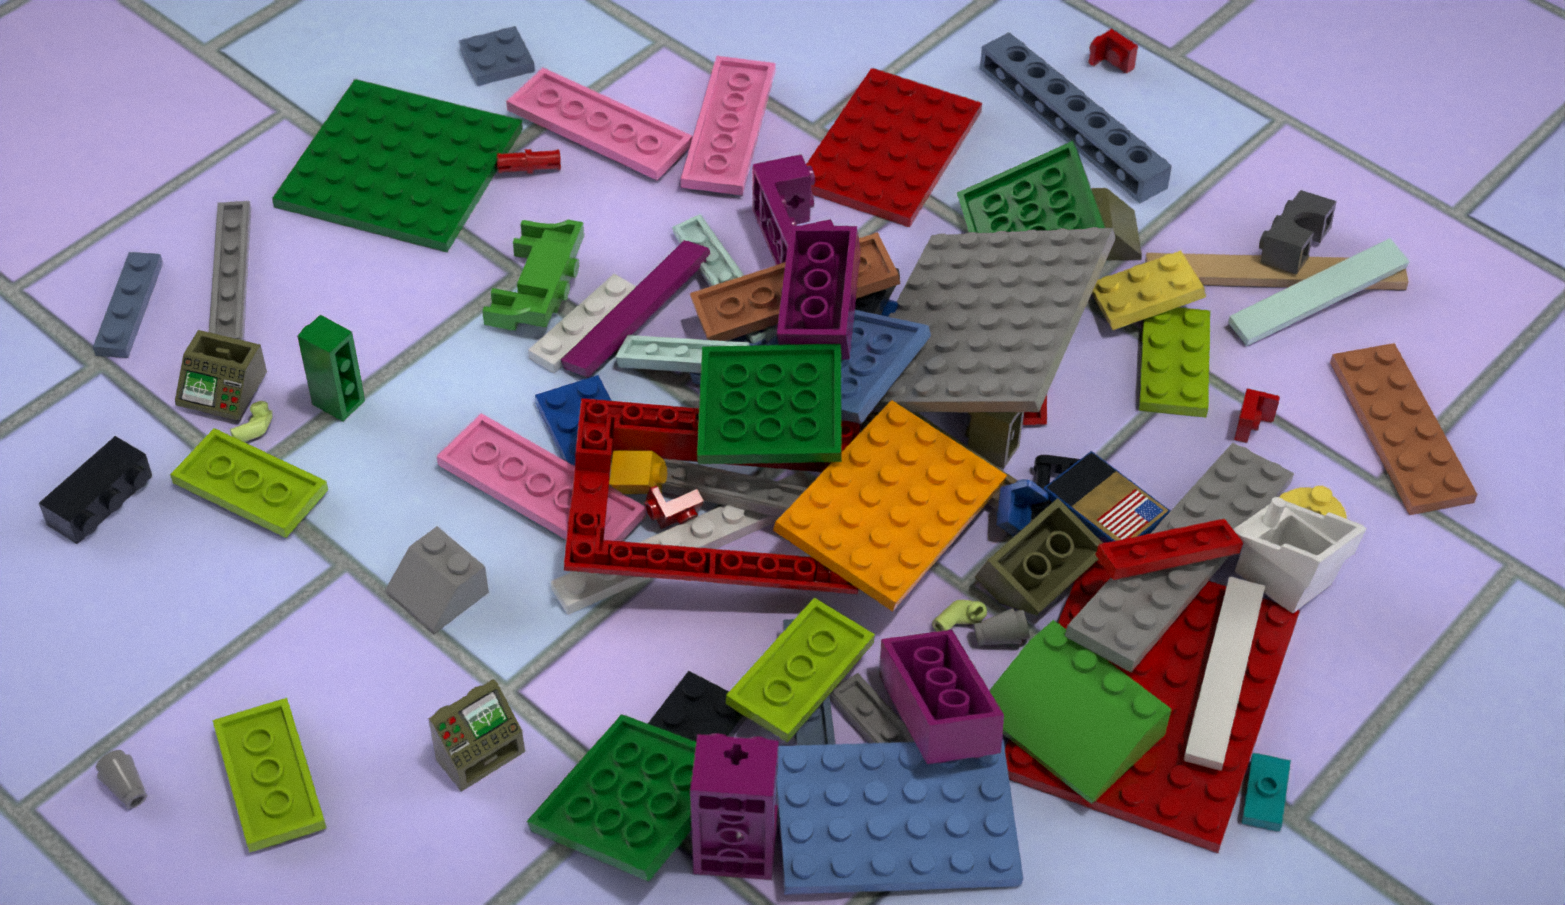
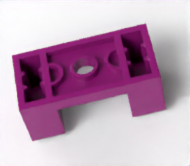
(782, 200)
(734, 806)

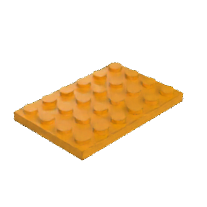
(890, 504)

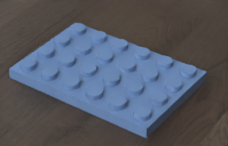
(877, 358)
(892, 822)

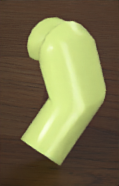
(960, 612)

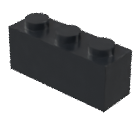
(96, 489)

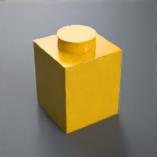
(637, 471)

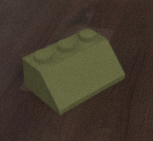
(1040, 560)

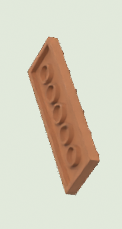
(755, 298)
(1403, 429)

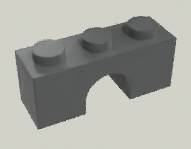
(1291, 234)

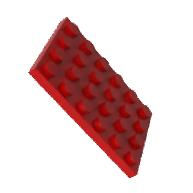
(891, 146)

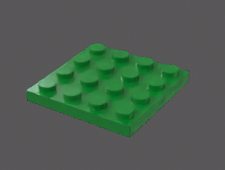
(1034, 195)
(770, 404)
(624, 799)

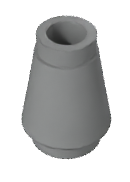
(1004, 628)
(121, 777)

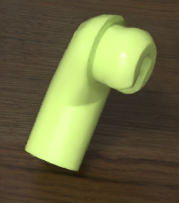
(257, 424)

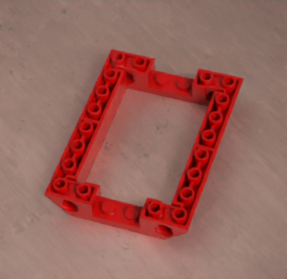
(672, 435)

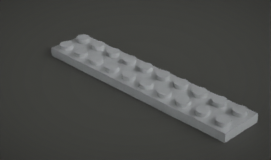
(1137, 610)

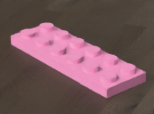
(599, 123)
(728, 125)
(528, 478)

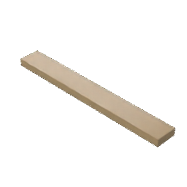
(1248, 271)

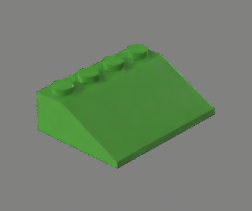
(1077, 712)

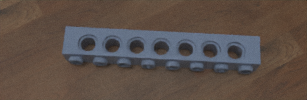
(1075, 117)

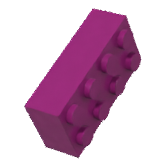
(820, 286)
(941, 697)

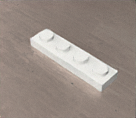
(579, 323)

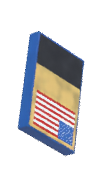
(1106, 500)

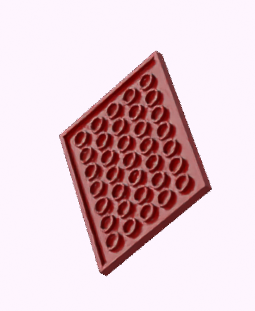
(1160, 787)

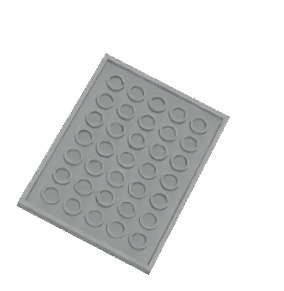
(995, 317)

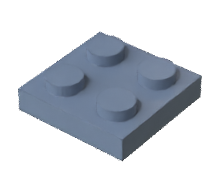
(497, 55)

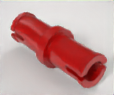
(528, 161)

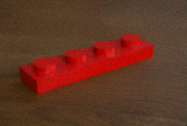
(1168, 549)

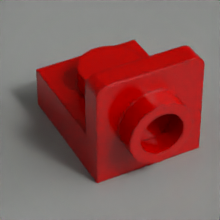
(1115, 50)
(1255, 407)

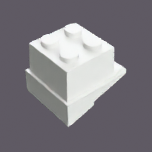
(1295, 551)

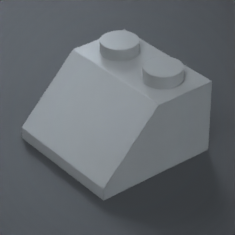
(437, 580)

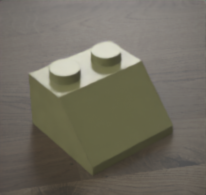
(1122, 219)

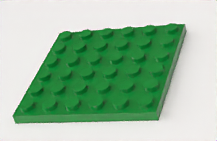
(398, 165)

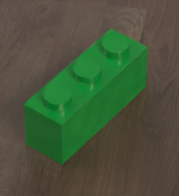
(331, 367)

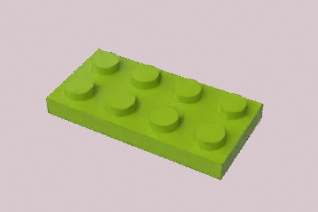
(1175, 363)
(249, 482)
(800, 669)
(268, 775)

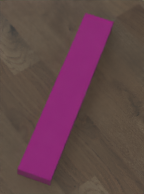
(635, 308)

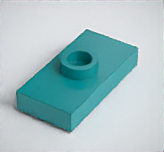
(1266, 792)

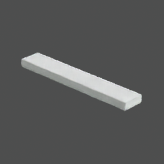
(1224, 674)

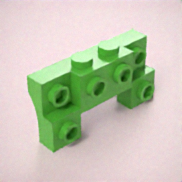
(544, 279)

